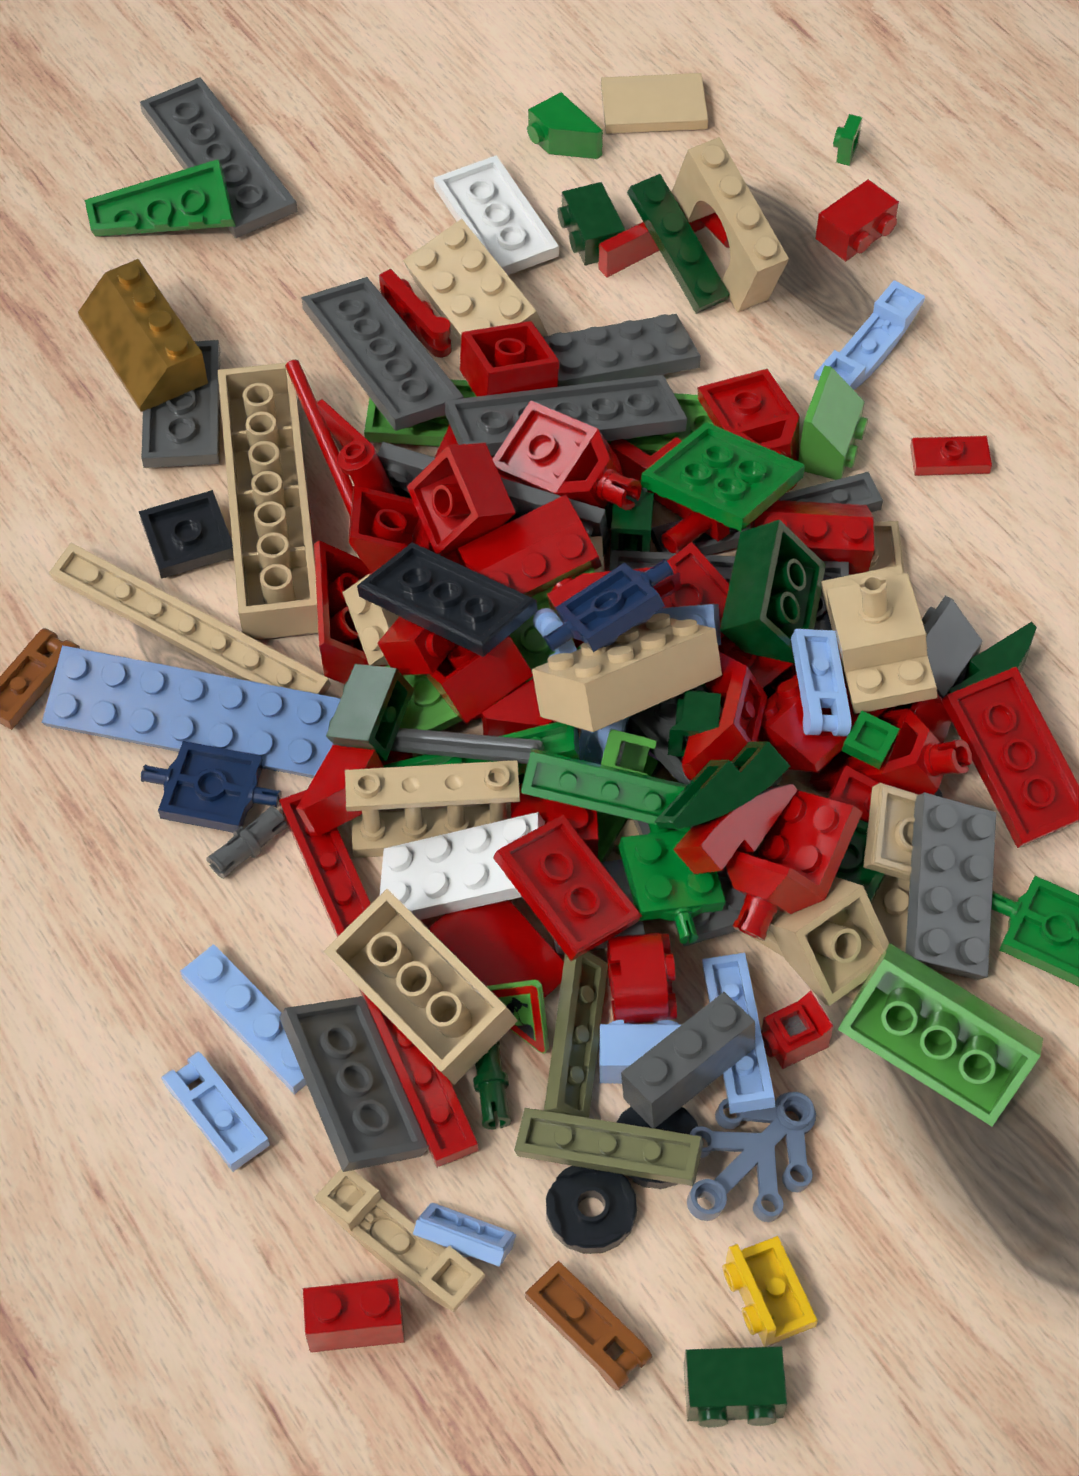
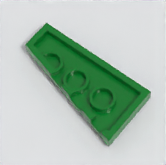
(167, 203)

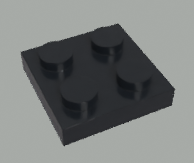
(187, 534)

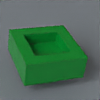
(847, 139)
(870, 739)

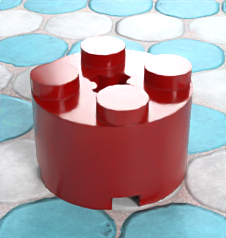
(641, 978)

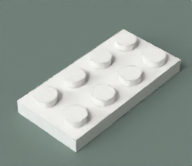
(497, 214)
(453, 868)

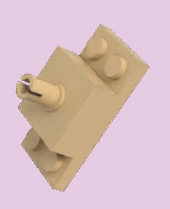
(879, 639)

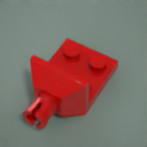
(754, 410)
(564, 458)
(912, 764)
(794, 861)

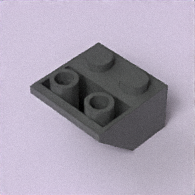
(949, 644)

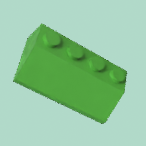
(941, 1034)

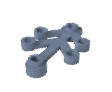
(756, 1150)

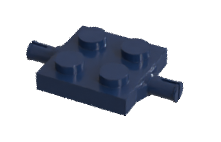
(610, 607)
(210, 787)

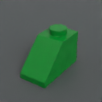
(564, 129)

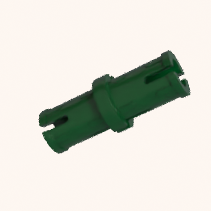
(491, 1086)

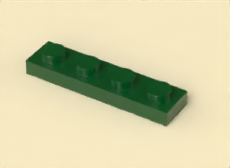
(678, 243)

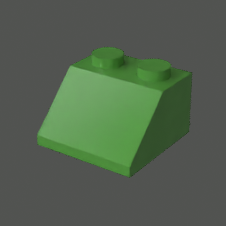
(832, 427)

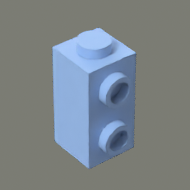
(625, 1043)

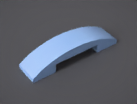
(877, 336)

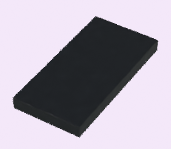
(447, 599)

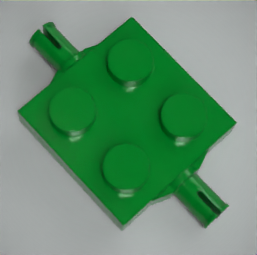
(664, 884)
(1043, 928)

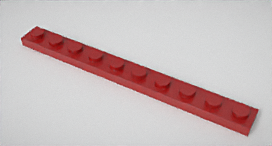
(425, 1086)

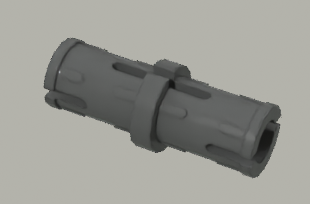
(247, 842)

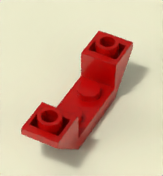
(740, 721)

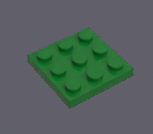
(722, 476)

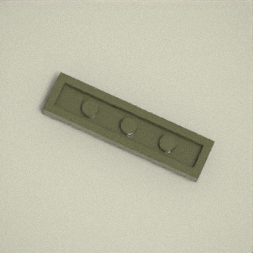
(576, 1036)
(609, 1146)

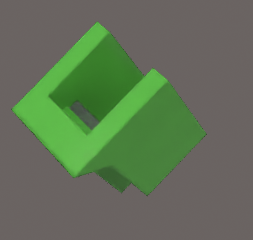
(627, 751)

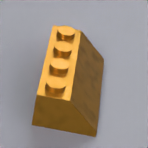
(142, 337)

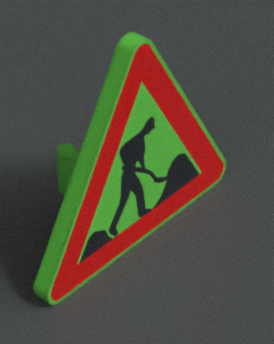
(527, 1005)

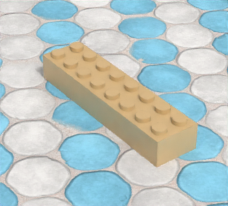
(268, 502)

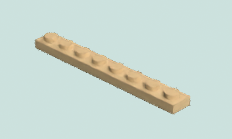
(181, 623)

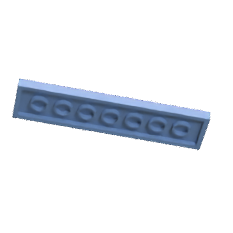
(173, 704)

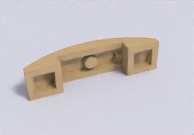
(389, 1237)

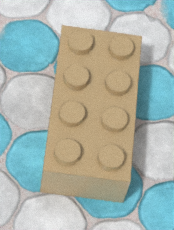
(468, 283)
(629, 675)
(420, 986)

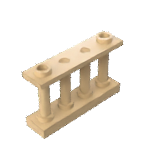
(426, 787)

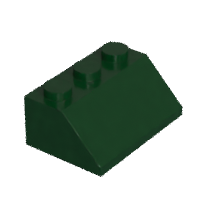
(771, 591)

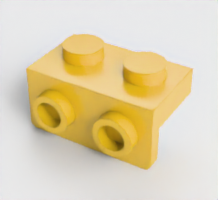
(770, 1290)

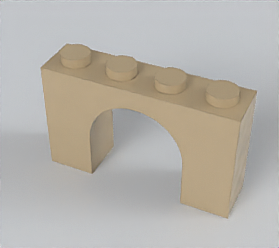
(713, 184)

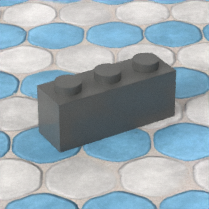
(688, 1060)

